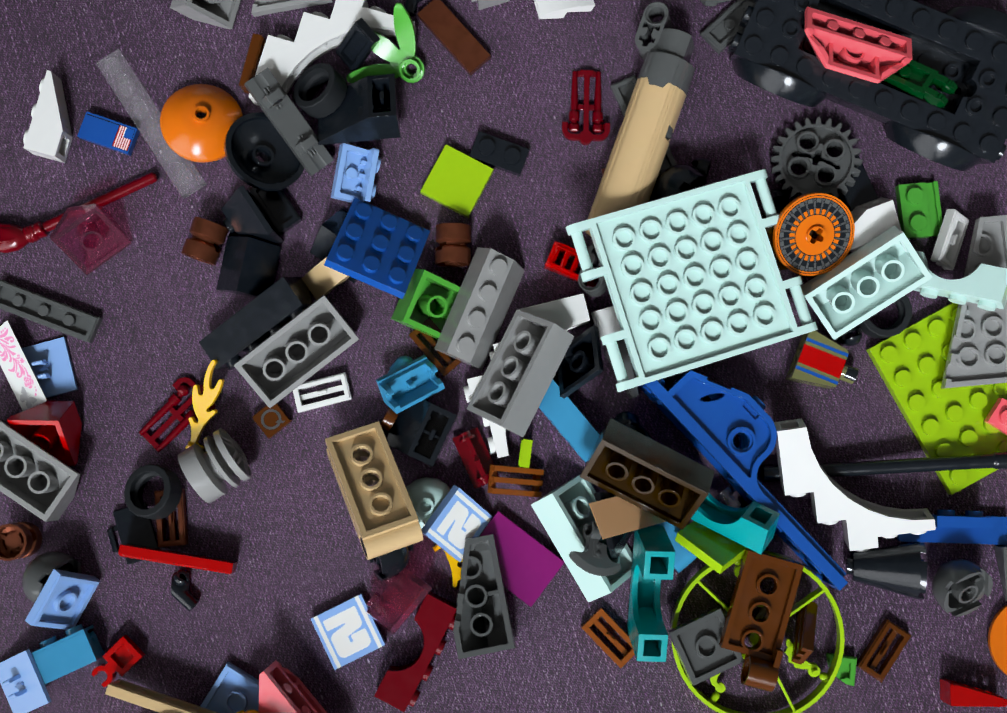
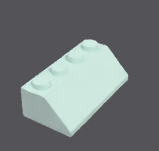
(866, 282)
(563, 517)

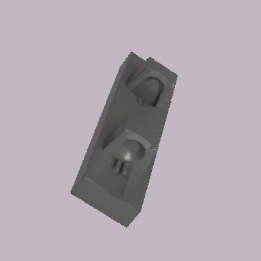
(288, 122)

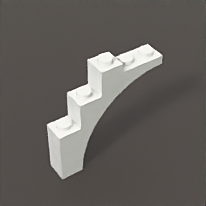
(317, 37)
(564, 312)
(831, 503)

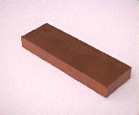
(454, 36)

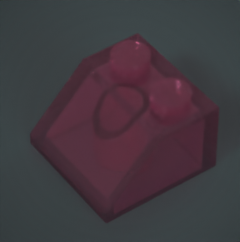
(397, 601)

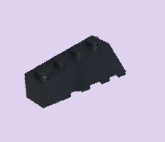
(256, 321)

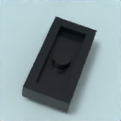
(499, 153)

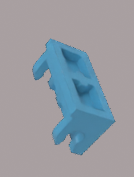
(409, 384)

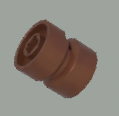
(205, 241)
(453, 245)
(19, 540)

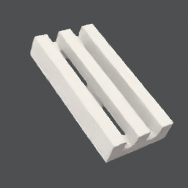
(950, 239)
(345, 386)

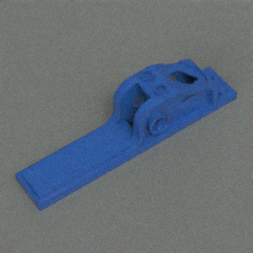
(711, 431)

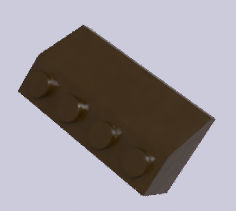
(647, 474)

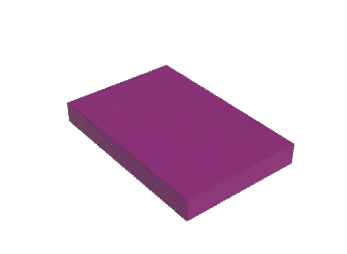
(523, 560)

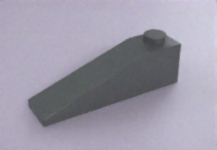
(482, 610)

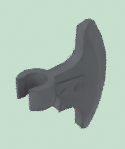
(594, 557)

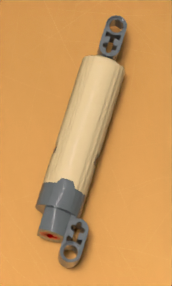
(647, 122)

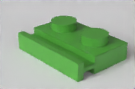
(919, 209)

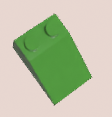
(425, 298)

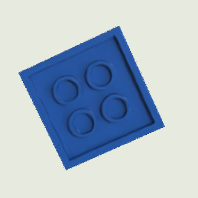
(377, 248)

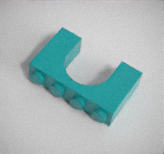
(651, 563)

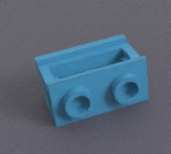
(67, 654)

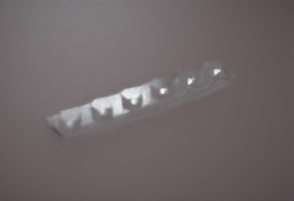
(147, 120)

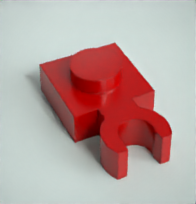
(120, 659)

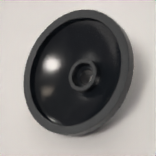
(256, 136)

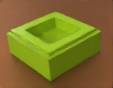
(525, 453)

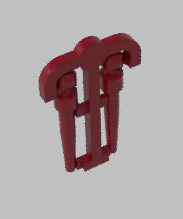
(586, 136)
(173, 400)

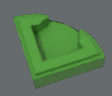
(847, 668)

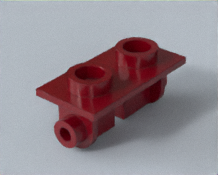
(474, 456)

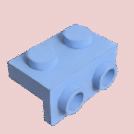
(355, 173)

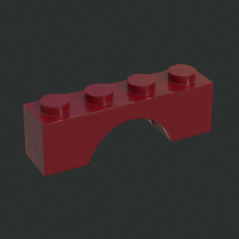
(401, 682)

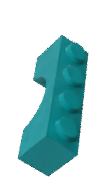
(748, 526)

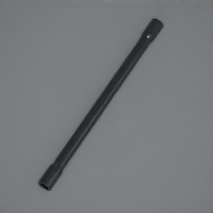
(996, 460)

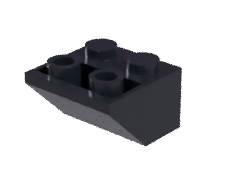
(422, 431)

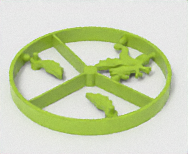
(811, 667)

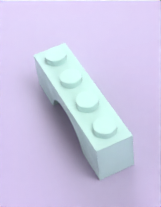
(983, 287)

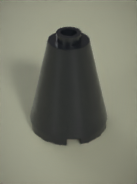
(891, 568)

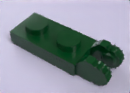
(919, 79)

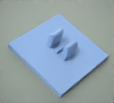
(52, 366)
(23, 683)

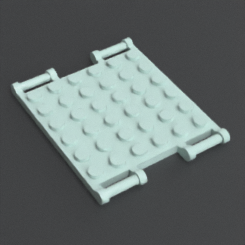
(692, 279)

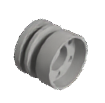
(211, 467)

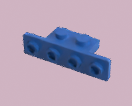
(965, 529)

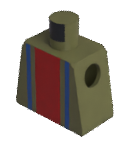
(820, 362)

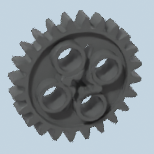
(823, 138)

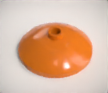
(195, 137)

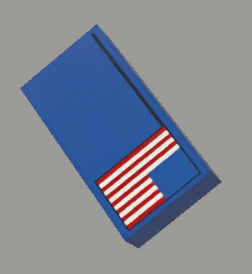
(108, 133)

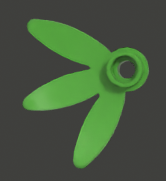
(398, 58)

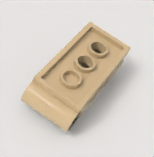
(380, 512)

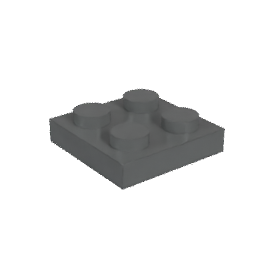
(700, 649)

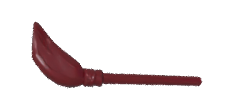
(15, 238)

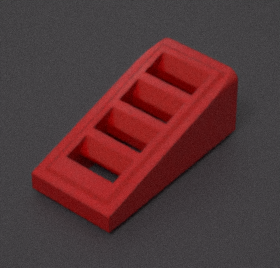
(561, 270)
(964, 695)

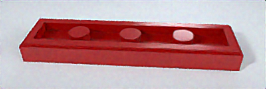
(177, 558)

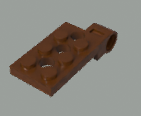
(762, 660)

